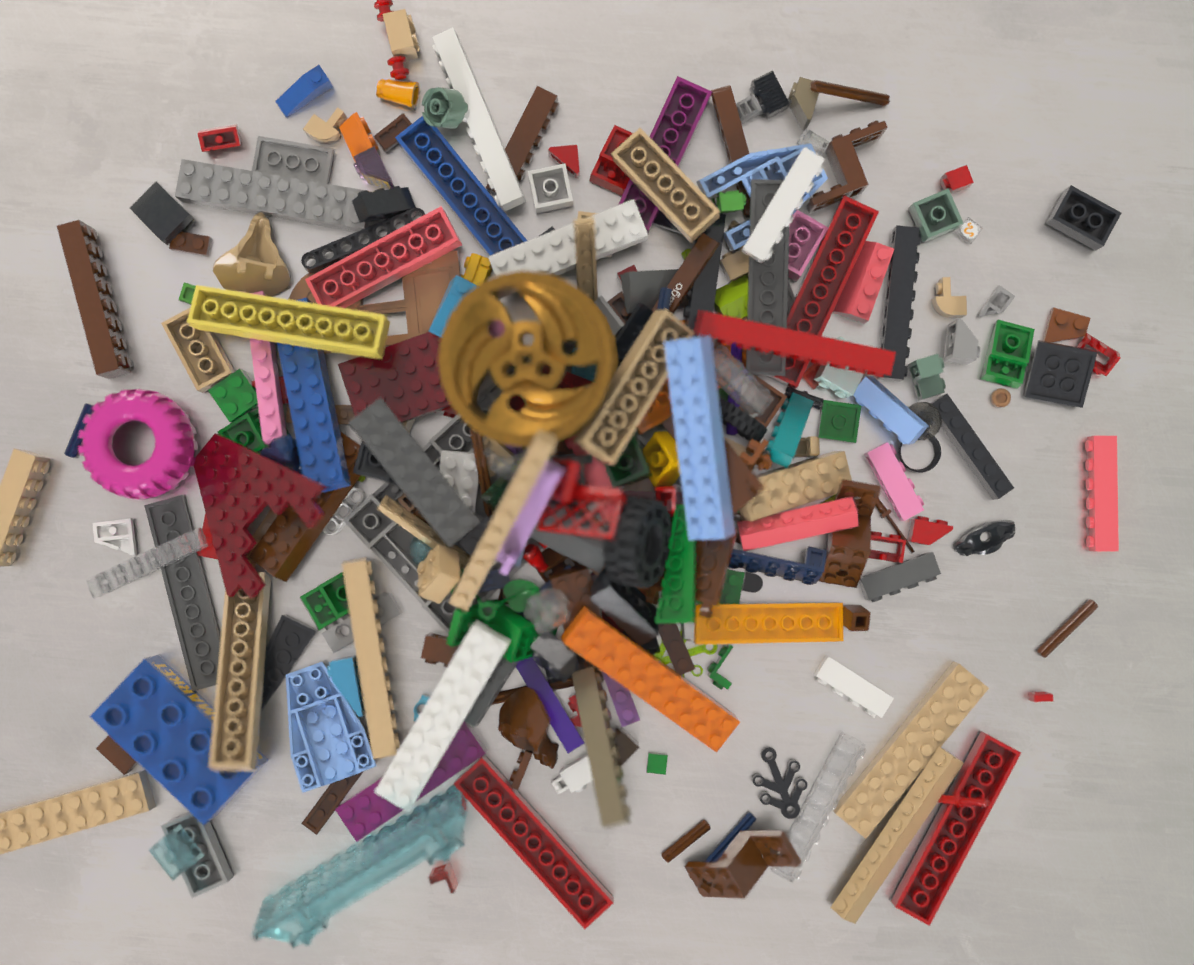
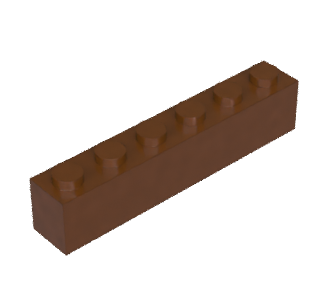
(529, 131)

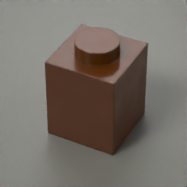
(856, 617)

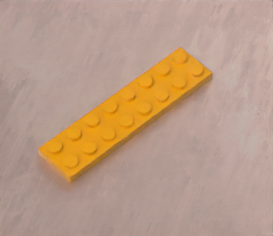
(770, 623)

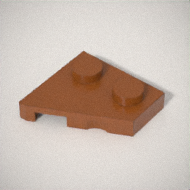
(1065, 325)

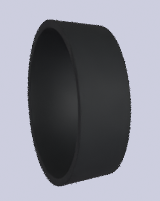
(937, 454)

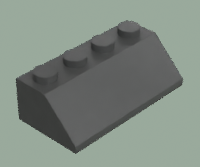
(582, 549)

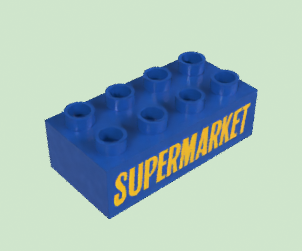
(171, 736)

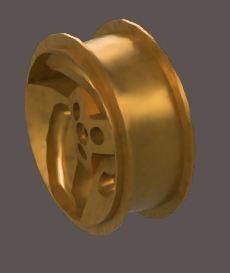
(471, 351)

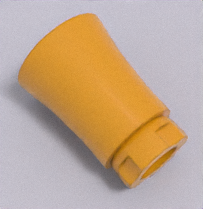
(399, 92)

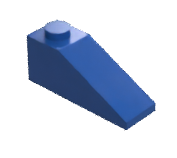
(304, 90)

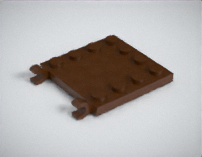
(711, 570)

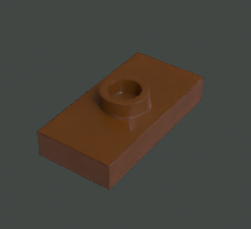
(387, 135)

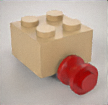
(401, 37)

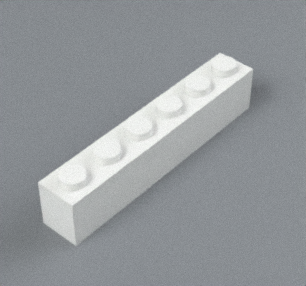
(783, 204)

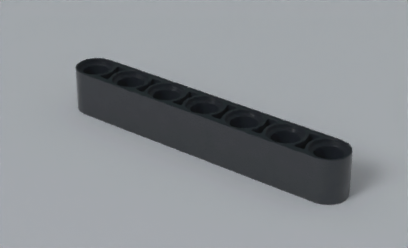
(354, 240)

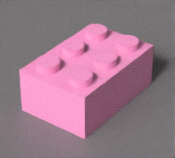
(804, 239)

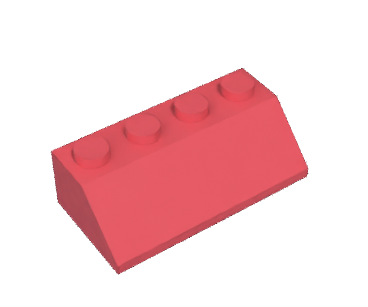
(864, 282)

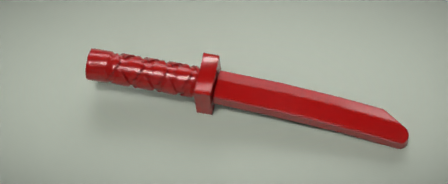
(960, 800)

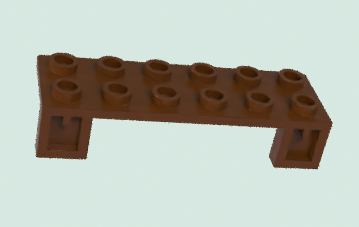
(742, 481)

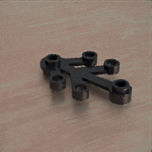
(781, 786)

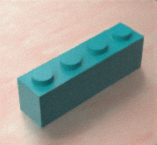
(789, 430)

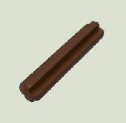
(686, 841)

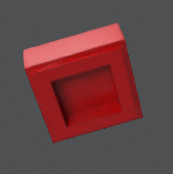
(1040, 696)

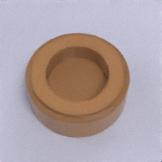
(1000, 397)

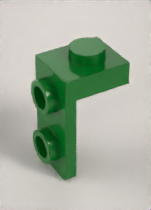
(720, 681)

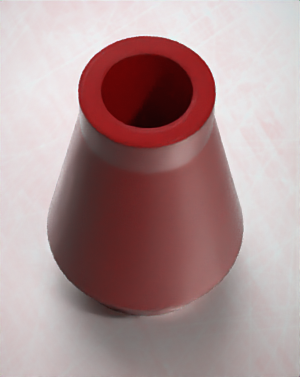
(534, 557)

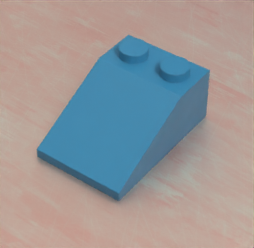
(456, 290)
(347, 680)

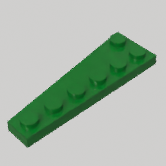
(679, 584)

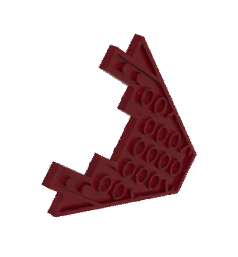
(234, 491)

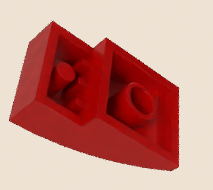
(606, 171)

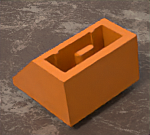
(355, 132)

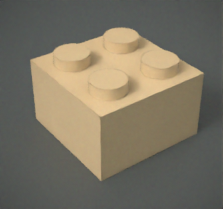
(438, 573)

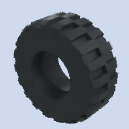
(639, 544)

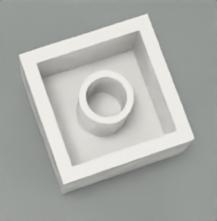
(550, 188)

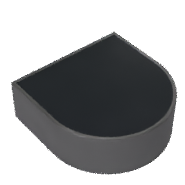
(752, 582)

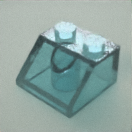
(176, 852)

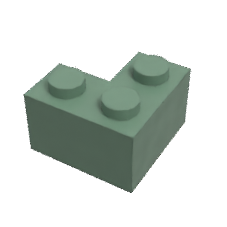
(926, 376)

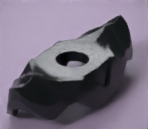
(999, 533)

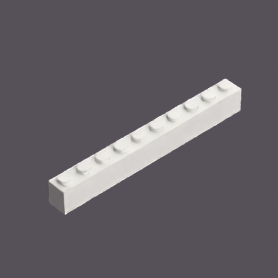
(479, 120)

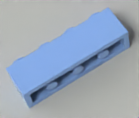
(889, 410)

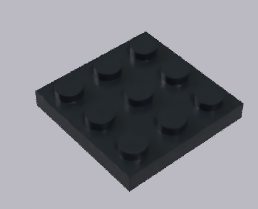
(1060, 373)

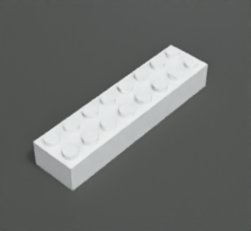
(555, 251)

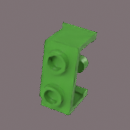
(729, 201)

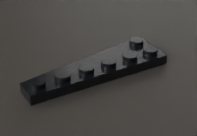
(282, 653)

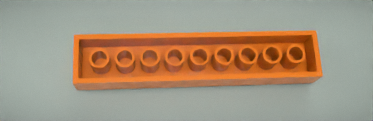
(649, 679)

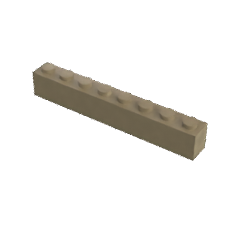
(601, 748)

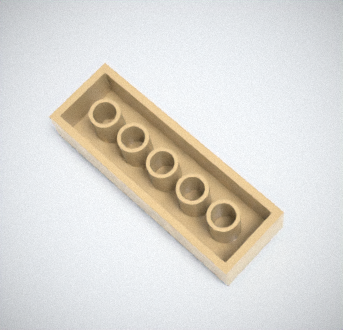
(665, 185)
(798, 485)
(17, 499)

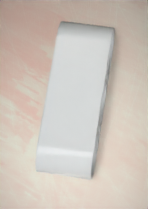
(351, 505)

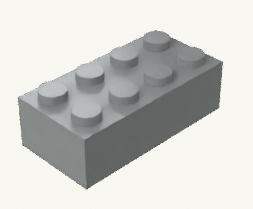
(212, 868)

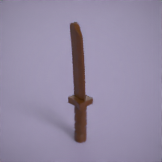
(885, 513)

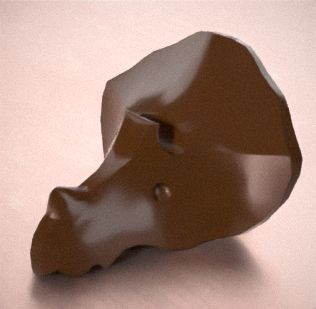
(525, 725)

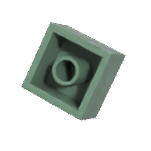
(936, 215)

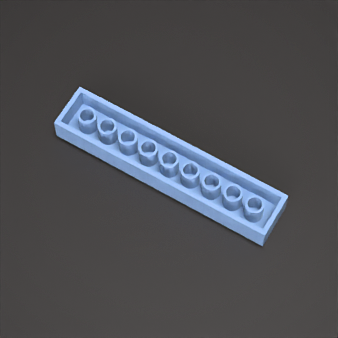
(699, 438)

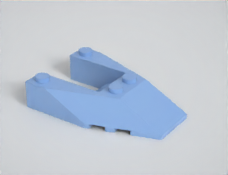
(761, 165)

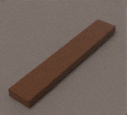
(329, 802)

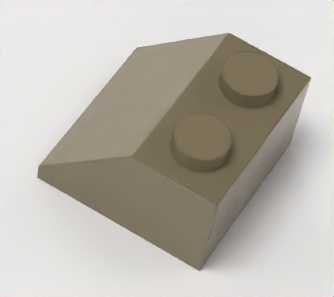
(803, 101)

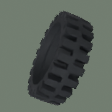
(746, 424)

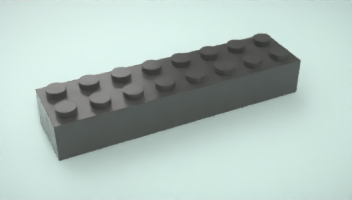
(414, 472)

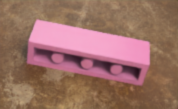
(894, 481)

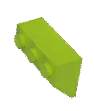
(732, 298)

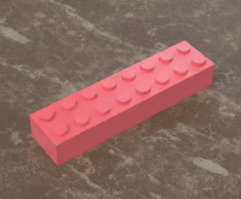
(385, 260)

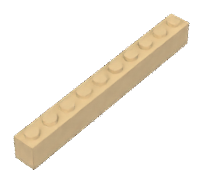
(503, 519)
(896, 835)

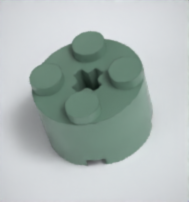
(444, 107)

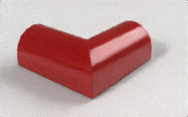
(566, 486)

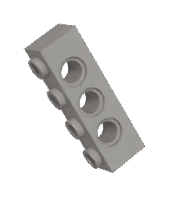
(337, 641)

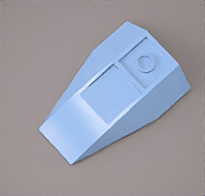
(323, 730)

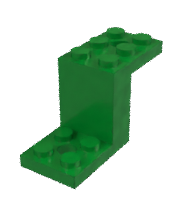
(513, 626)

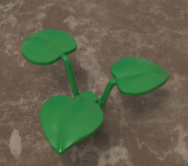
(517, 593)

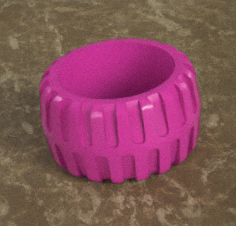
(172, 450)

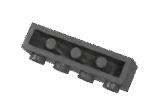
(490, 691)

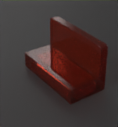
(444, 872)

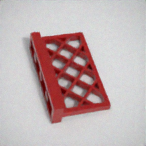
(588, 495)

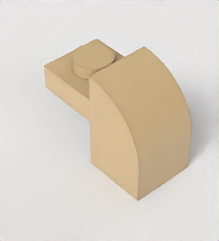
(324, 131)
(948, 305)

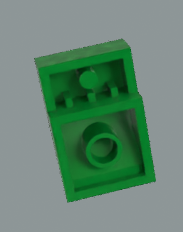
(1008, 354)
(247, 431)
(327, 601)

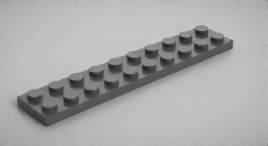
(767, 283)
(187, 595)

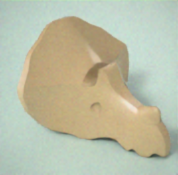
(253, 262)

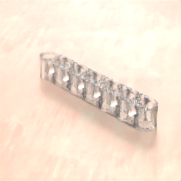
(147, 562)

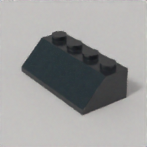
(626, 607)

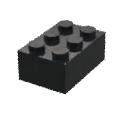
(1083, 218)

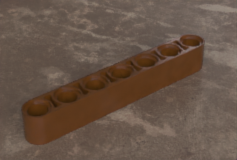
(731, 132)

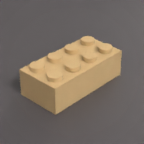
(198, 352)

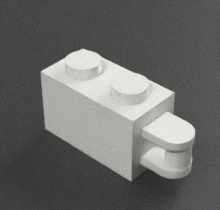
(575, 776)

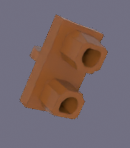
(758, 458)

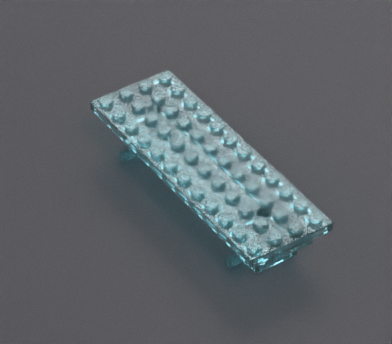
(306, 906)

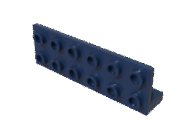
(808, 572)

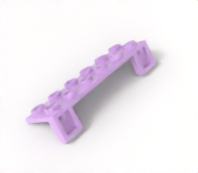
(529, 516)

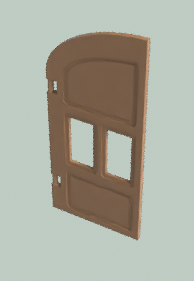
(422, 296)

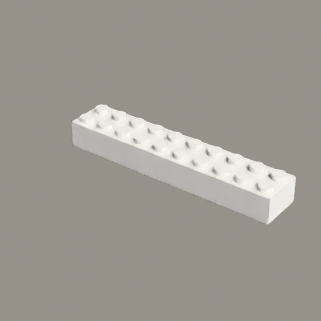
(442, 715)

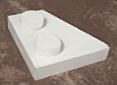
(116, 535)

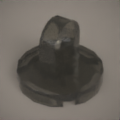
(930, 416)

